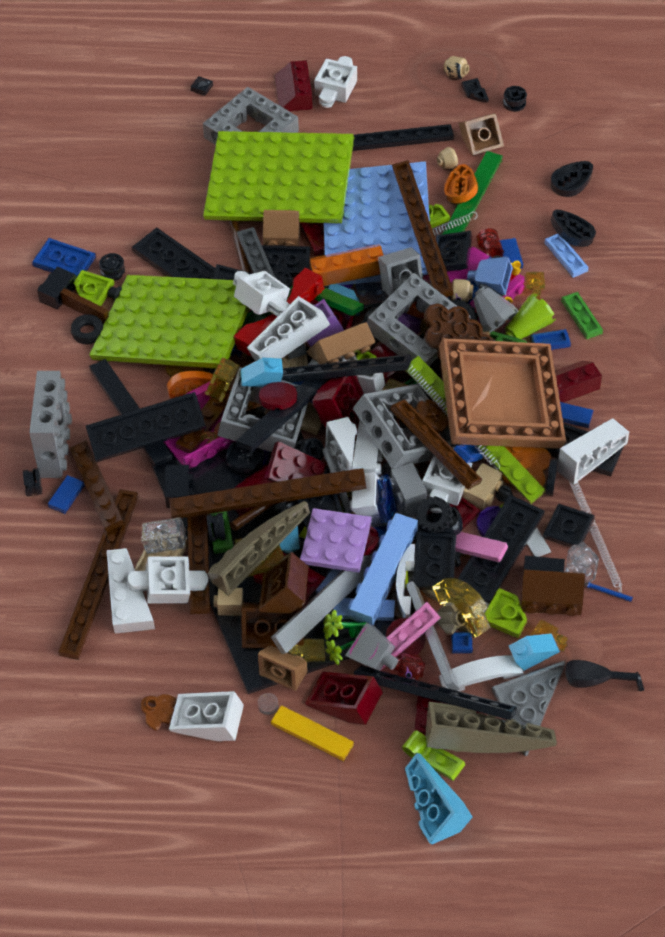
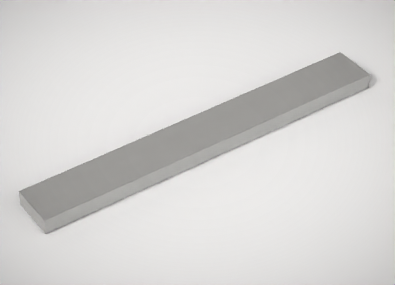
(319, 607)

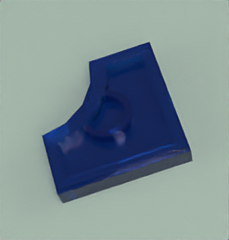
(386, 502)

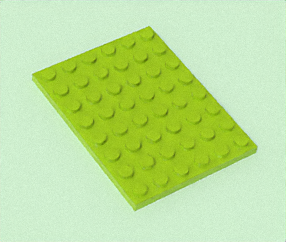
(279, 173)
(171, 322)

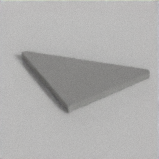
(530, 693)

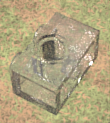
(163, 535)
(582, 560)

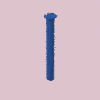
(610, 592)

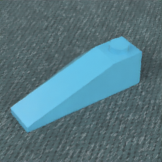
(438, 805)

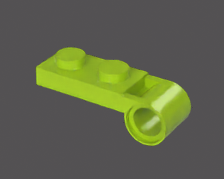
(439, 759)

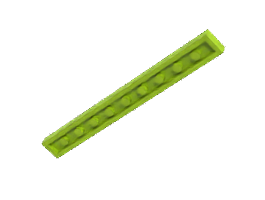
(509, 465)

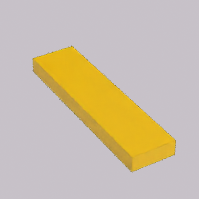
(312, 733)

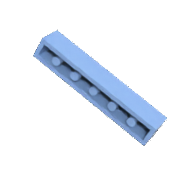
(383, 569)

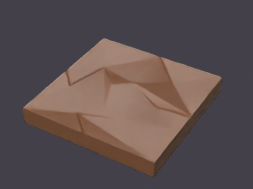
(501, 393)

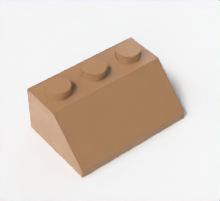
(342, 345)

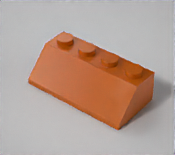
(348, 264)

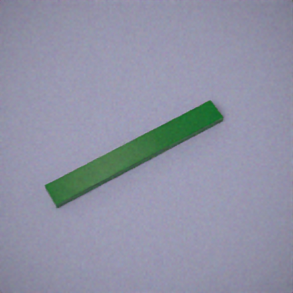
(484, 175)

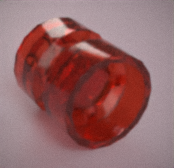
(489, 242)

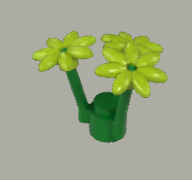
(331, 626)

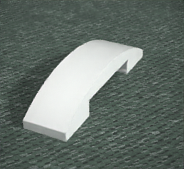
(406, 564)
(485, 670)

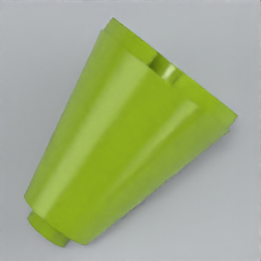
(531, 318)

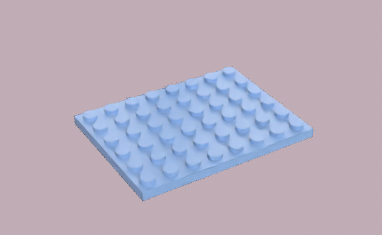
(376, 214)

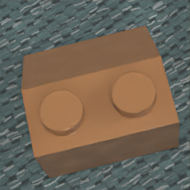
(481, 134)
(281, 227)
(282, 668)

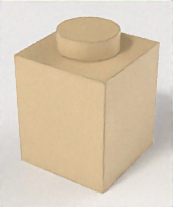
(230, 604)

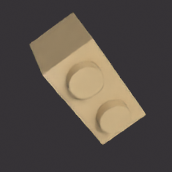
(484, 493)

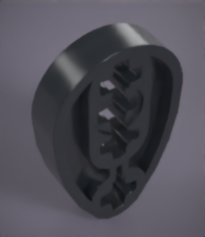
(579, 178)
(573, 228)

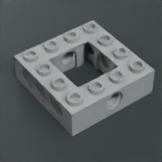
(256, 106)
(394, 334)
(378, 419)
(236, 423)
(50, 424)

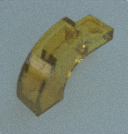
(466, 601)

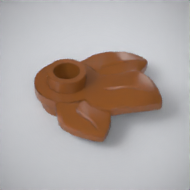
(161, 712)

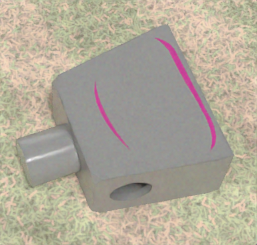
(372, 649)

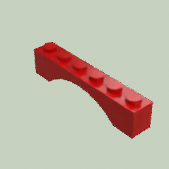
(305, 285)

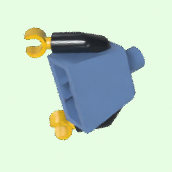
(495, 274)

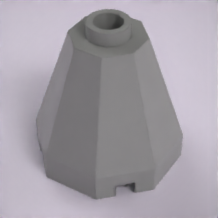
(492, 309)

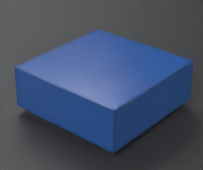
(461, 642)

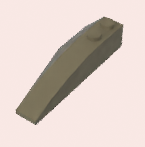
(254, 548)
(468, 731)

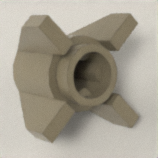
(451, 619)

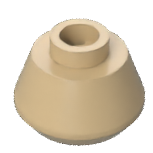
(447, 158)

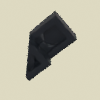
(474, 90)

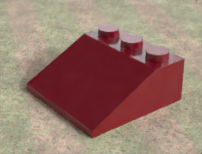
(338, 399)

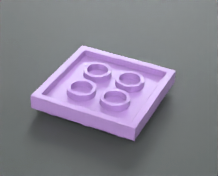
(336, 540)

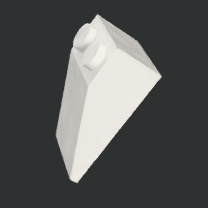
(341, 441)
(207, 715)

